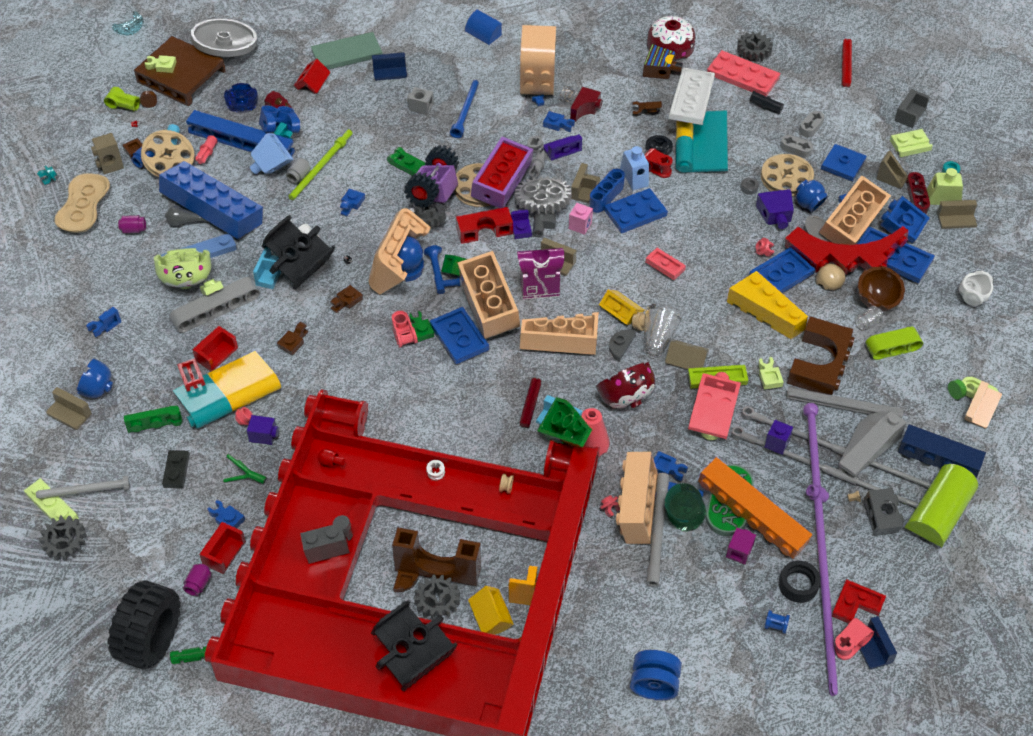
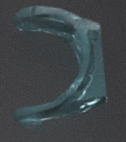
(129, 27)

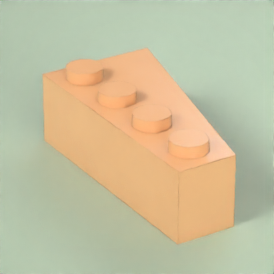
(561, 334)

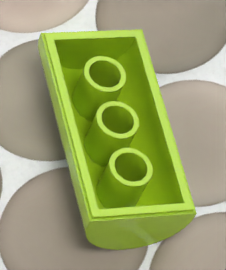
(943, 504)

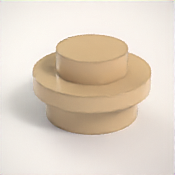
(638, 321)

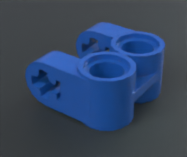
(272, 117)

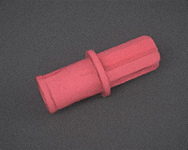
(206, 149)

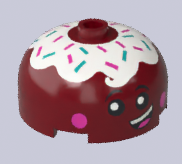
(673, 34)
(627, 386)

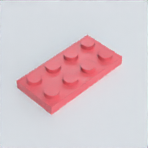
(743, 73)

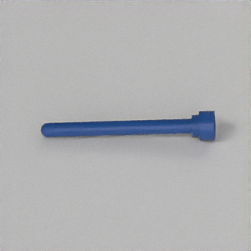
(458, 129)

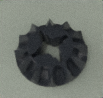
(659, 140)

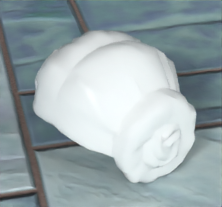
(976, 287)

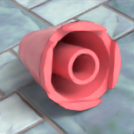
(599, 434)

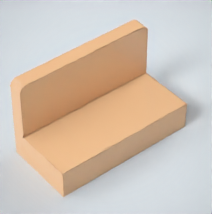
(983, 405)

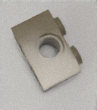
(107, 153)

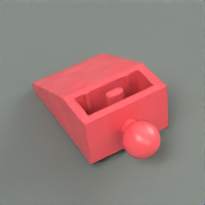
(714, 405)

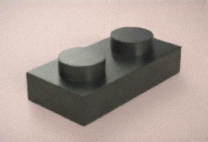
(175, 469)

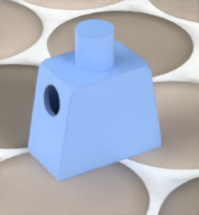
(269, 155)
(635, 163)

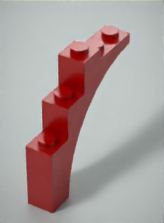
(847, 257)

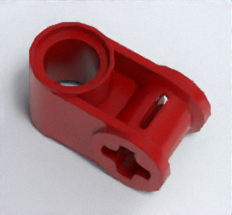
(658, 162)

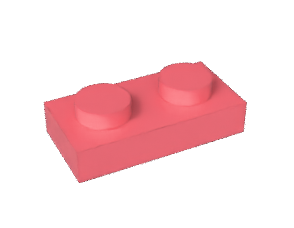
(665, 263)

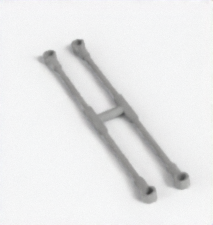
(839, 473)

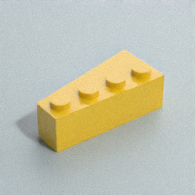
(768, 304)

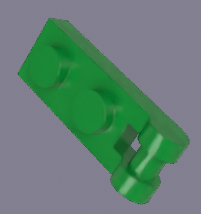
(408, 163)
(153, 419)

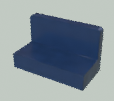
(389, 66)
(879, 649)

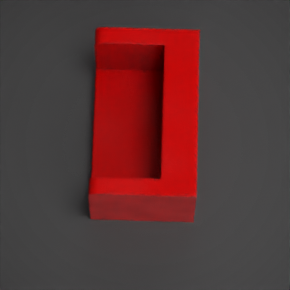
(215, 348)
(222, 547)

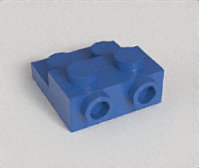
(904, 214)

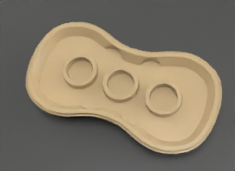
(80, 209)

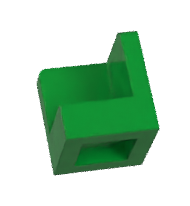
(450, 264)

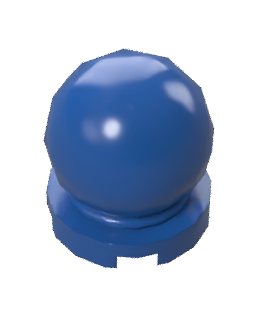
(411, 254)

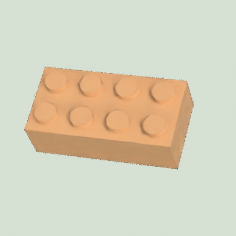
(855, 213)
(637, 498)

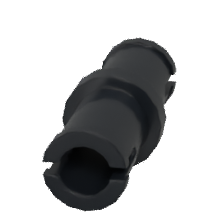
(766, 102)

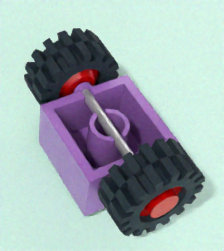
(435, 179)

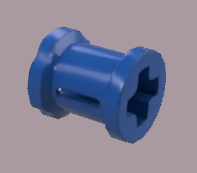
(777, 621)

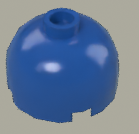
(95, 380)

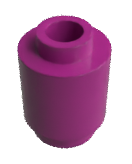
(132, 224)
(197, 579)

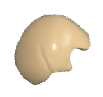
(830, 276)

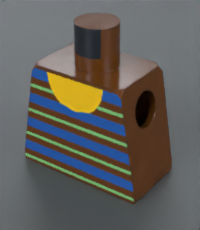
(660, 63)

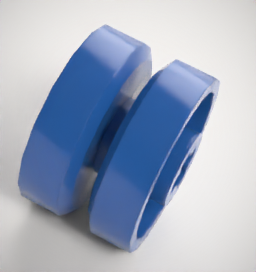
(656, 675)

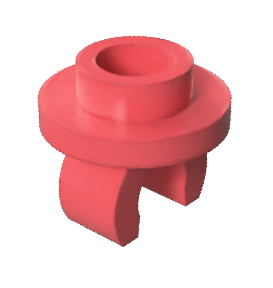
(763, 247)
(607, 503)

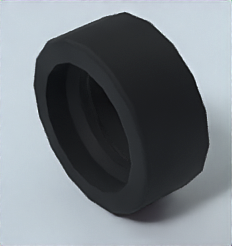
(799, 595)

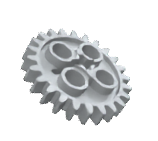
(543, 195)

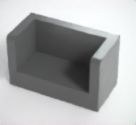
(912, 108)

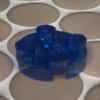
(233, 99)

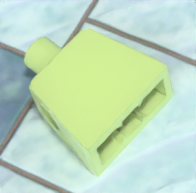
(945, 187)

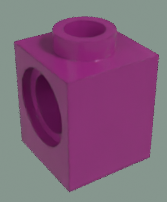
(741, 545)

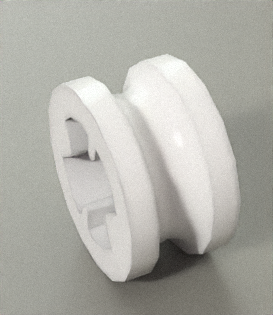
(435, 476)

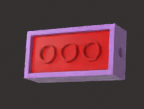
(501, 172)

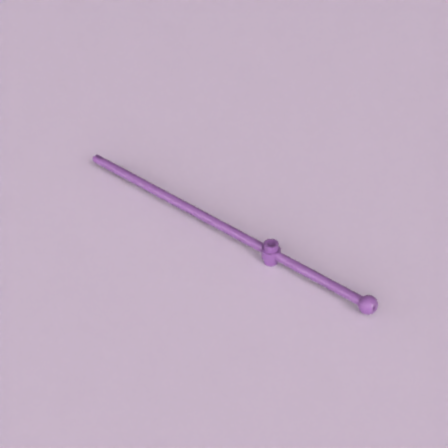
(819, 496)

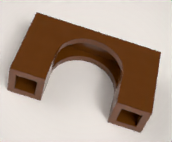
(823, 377)
(412, 558)

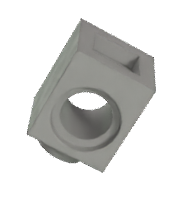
(420, 100)

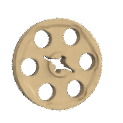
(167, 146)
(784, 169)
(468, 172)

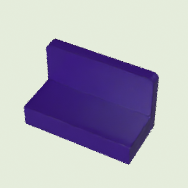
(563, 147)

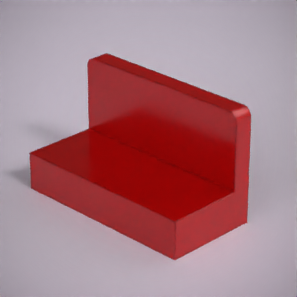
(313, 76)

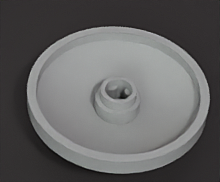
(223, 37)

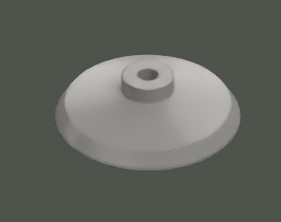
(813, 225)

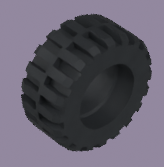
(144, 624)

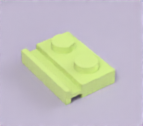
(911, 143)

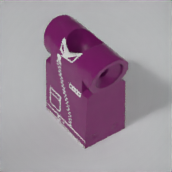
(540, 272)

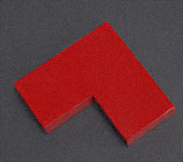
(854, 597)

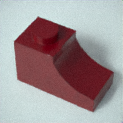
(586, 103)

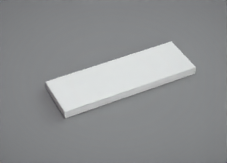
(692, 96)

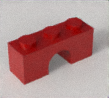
(497, 220)

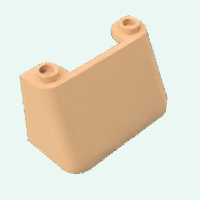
(386, 266)

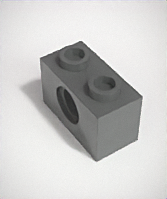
(880, 522)

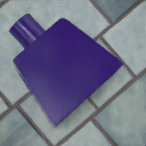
(776, 207)

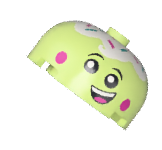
(183, 267)

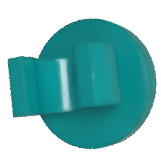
(49, 173)

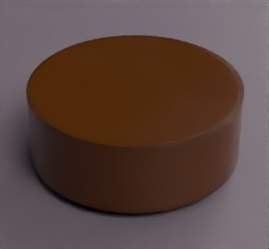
(148, 99)

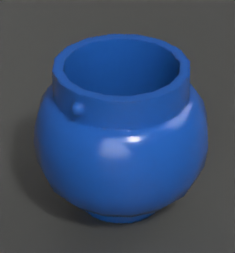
(811, 194)

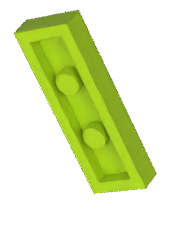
(735, 372)

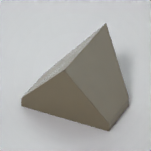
(891, 171)

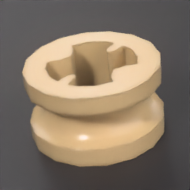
(506, 483)

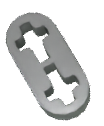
(808, 122)
(796, 146)

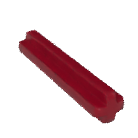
(530, 402)

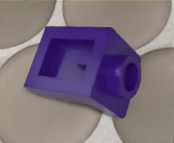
(521, 224)

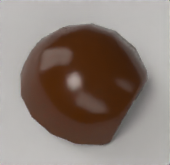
(881, 288)

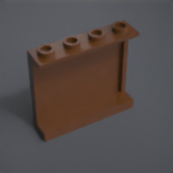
(190, 71)

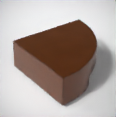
(405, 581)

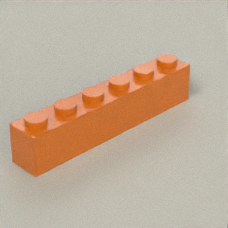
(755, 508)

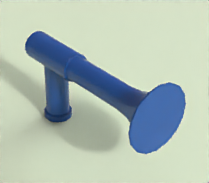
(433, 252)

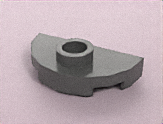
(620, 342)

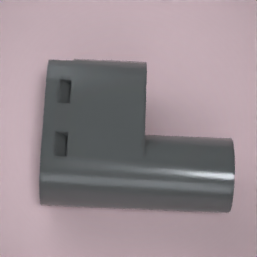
(543, 221)

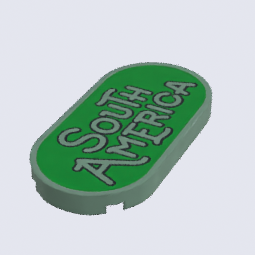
(720, 516)

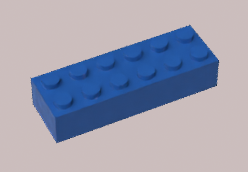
(211, 199)

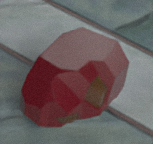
(276, 100)

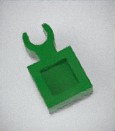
(422, 327)

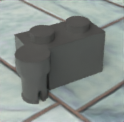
(328, 540)

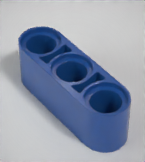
(607, 190)

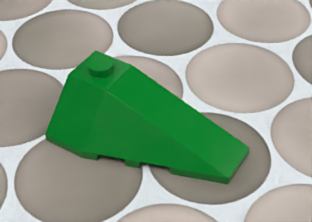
(565, 424)

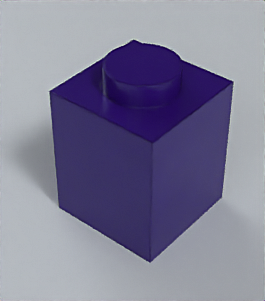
(262, 430)
(778, 437)

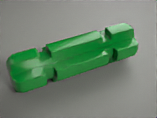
(187, 655)

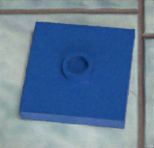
(843, 162)

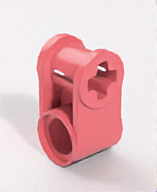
(403, 329)
(852, 639)

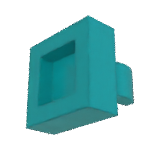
(283, 131)

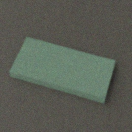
(347, 50)

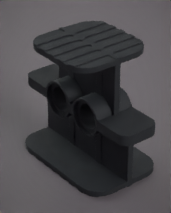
(305, 259)
(421, 655)

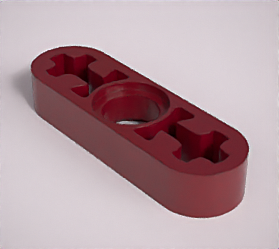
(921, 187)

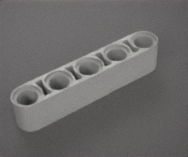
(214, 305)

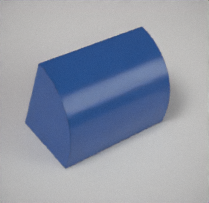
(483, 27)

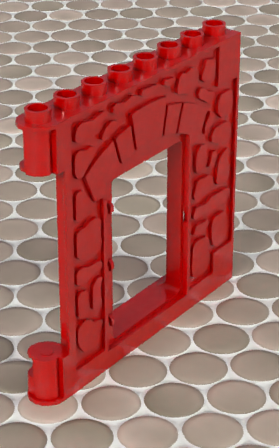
(306, 643)

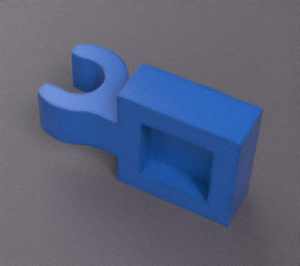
(351, 200)
(106, 322)

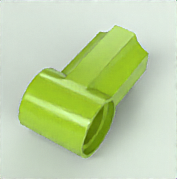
(117, 97)

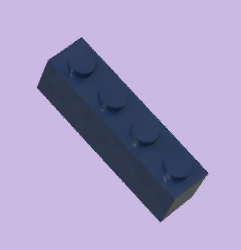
(939, 450)

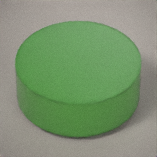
(957, 389)

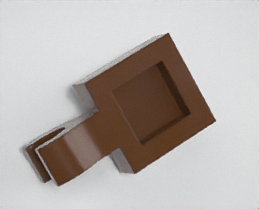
(650, 106)
(347, 297)
(293, 340)

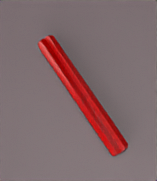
(847, 63)

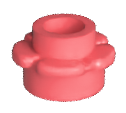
(243, 416)

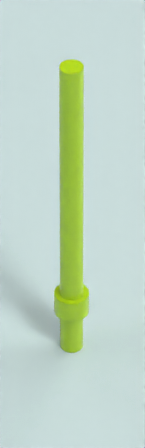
(339, 143)

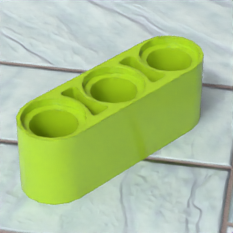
(894, 343)

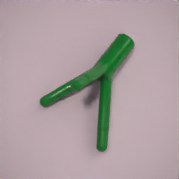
(249, 474)

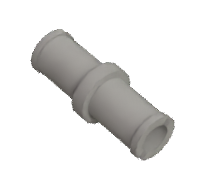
(537, 164)

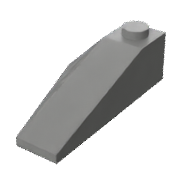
(871, 439)

